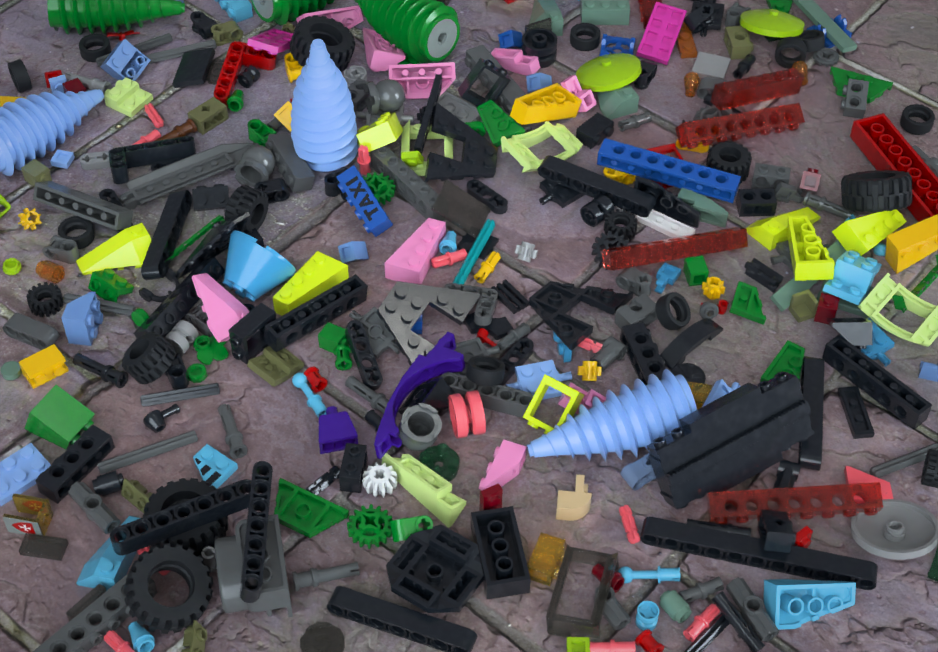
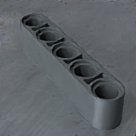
(495, 398)

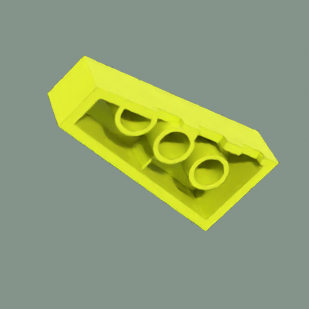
(868, 231)
(807, 253)
(311, 280)

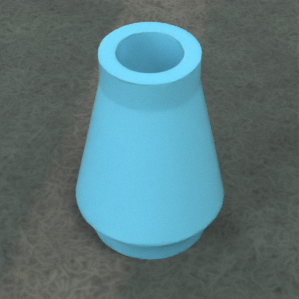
(448, 243)
(141, 638)

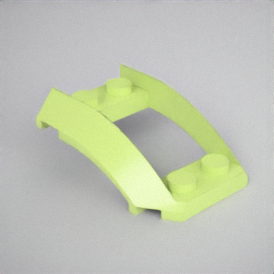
(411, 132)
(519, 144)
(882, 293)

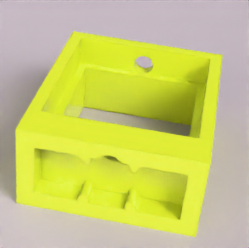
(571, 408)

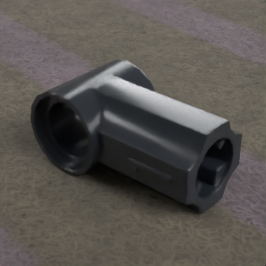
(787, 474)

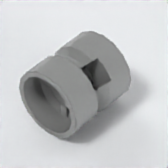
(182, 336)

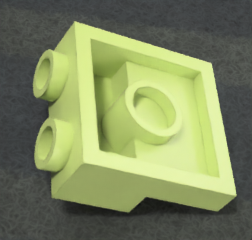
(127, 97)

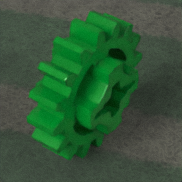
(381, 187)
(369, 526)

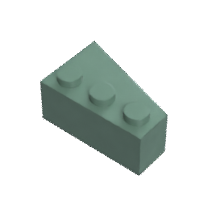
(605, 12)

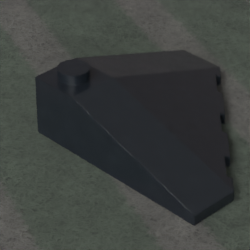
(214, 243)

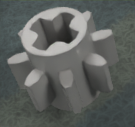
(526, 251)

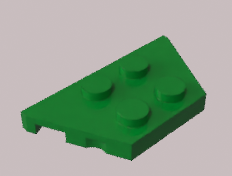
(876, 85)
(306, 511)

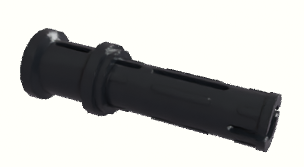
(108, 373)

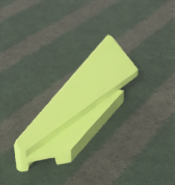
(427, 487)

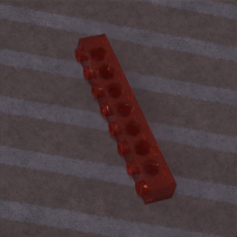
(752, 123)
(674, 248)
(868, 492)

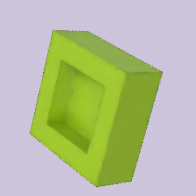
(412, 158)
(577, 644)

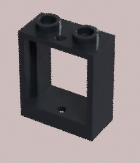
(494, 92)
(239, 333)

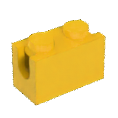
(43, 366)

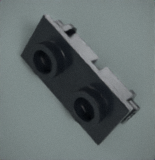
(763, 274)

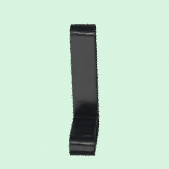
(146, 154)

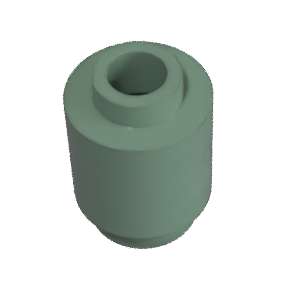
(675, 606)

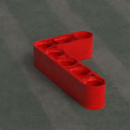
(238, 55)

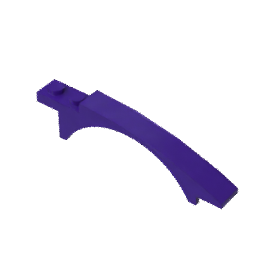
(437, 362)

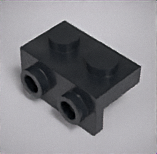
(210, 197)

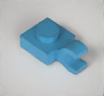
(665, 275)
(563, 349)

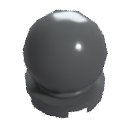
(384, 96)
(255, 166)
(419, 427)

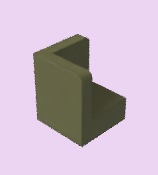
(803, 306)

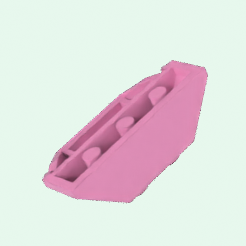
(419, 78)

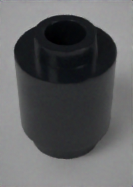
(108, 483)

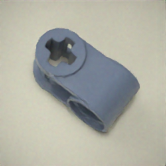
(638, 473)

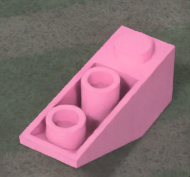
(506, 464)

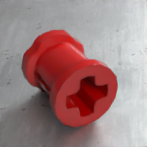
(315, 379)
(648, 642)

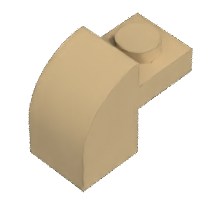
(573, 504)

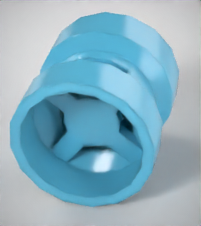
(647, 615)

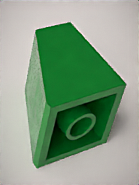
(59, 418)

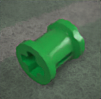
(343, 357)

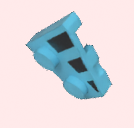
(214, 466)

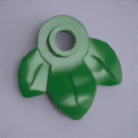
(209, 349)

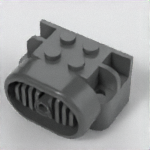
(229, 561)

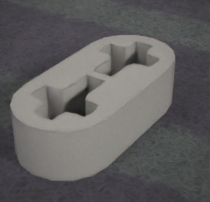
(95, 159)

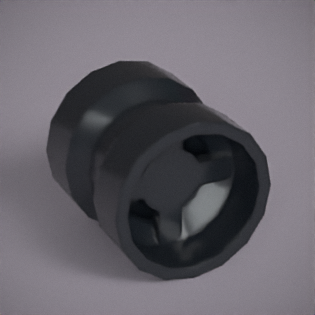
(248, 77)

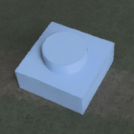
(56, 83)
(62, 159)

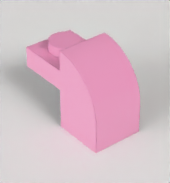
(587, 97)

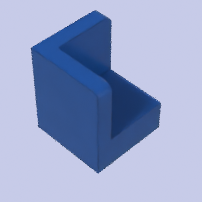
(510, 39)

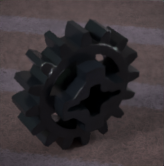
(606, 242)

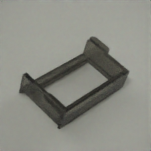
(566, 625)

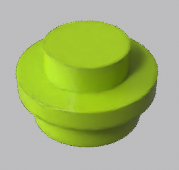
(11, 266)

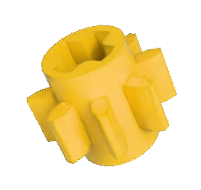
(29, 214)
(713, 288)
(589, 370)

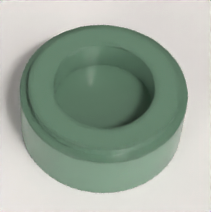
(11, 370)

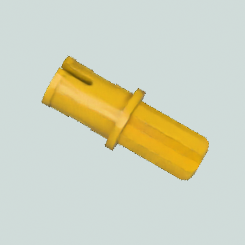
(487, 267)

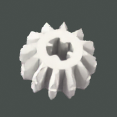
(379, 479)

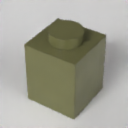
(35, 172)

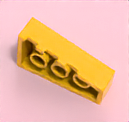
(545, 105)
(912, 244)

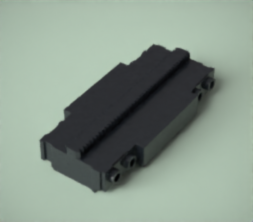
(730, 439)

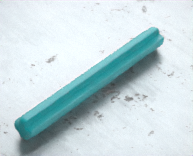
(474, 252)

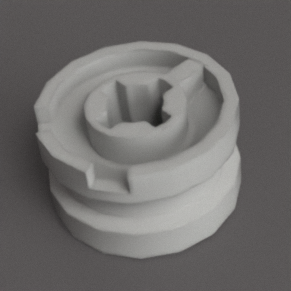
(353, 73)

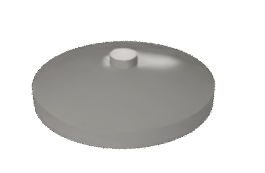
(897, 531)

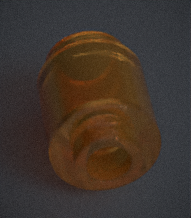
(50, 271)

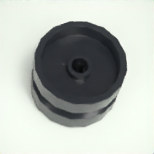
(540, 43)

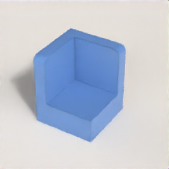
(538, 81)
(353, 251)
(928, 371)

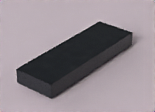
(855, 412)

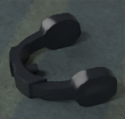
(148, 295)

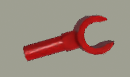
(722, 305)
(483, 335)

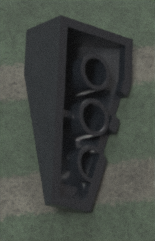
(668, 203)

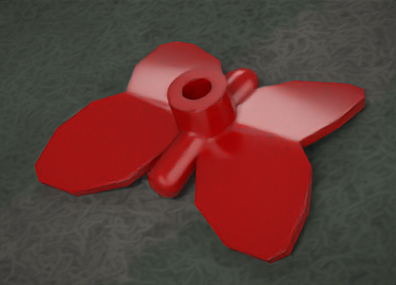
(122, 35)

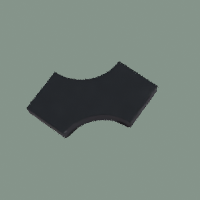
(497, 328)

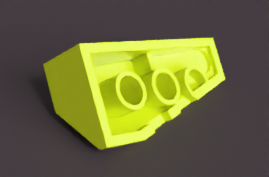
(774, 228)
(120, 251)

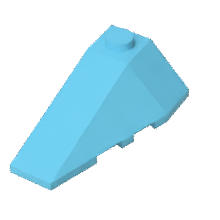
(106, 566)
(799, 601)

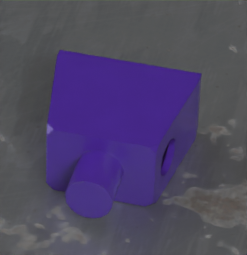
(335, 431)

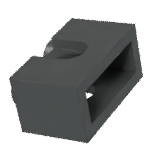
(639, 310)

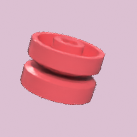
(467, 414)

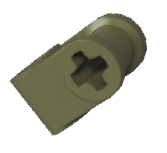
(226, 32)

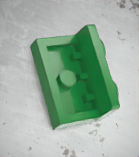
(109, 285)

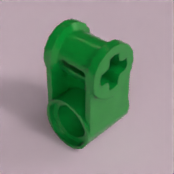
(259, 132)
(404, 527)

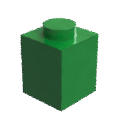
(695, 270)
(331, 337)

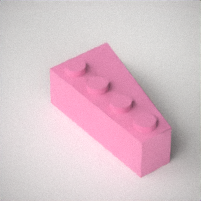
(414, 256)

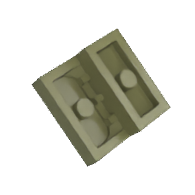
(275, 366)

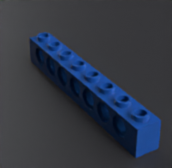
(668, 170)

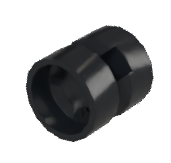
(596, 210)

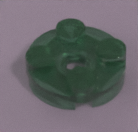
(443, 454)

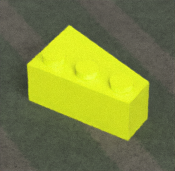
(381, 132)

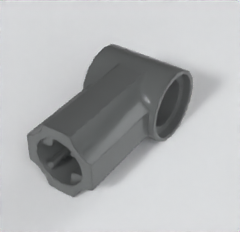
(611, 351)
(614, 611)

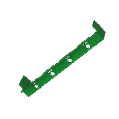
(191, 240)
(899, 300)

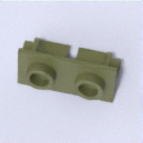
(135, 493)
(194, 638)

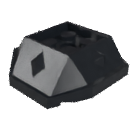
(439, 553)

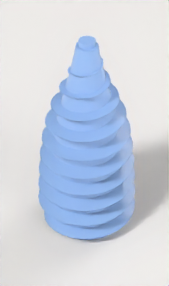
(323, 114)
(39, 123)
(621, 421)

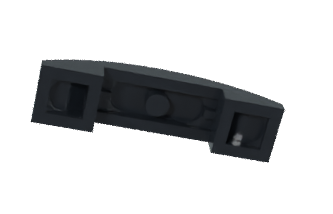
(688, 340)

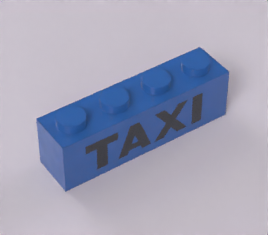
(364, 201)

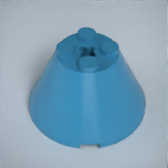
(253, 268)

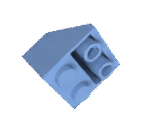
(125, 61)
(82, 319)

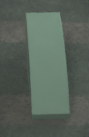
(710, 211)

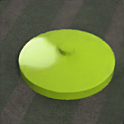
(771, 23)
(609, 72)

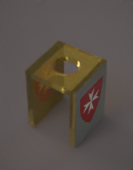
(33, 506)

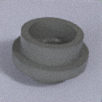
(709, 310)

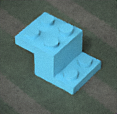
(852, 277)

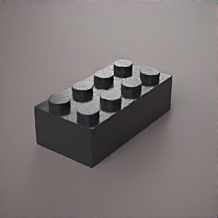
(500, 552)

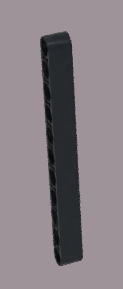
(750, 552)

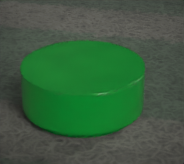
(139, 316)
(196, 373)

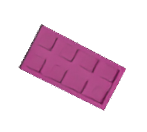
(661, 33)
(272, 41)

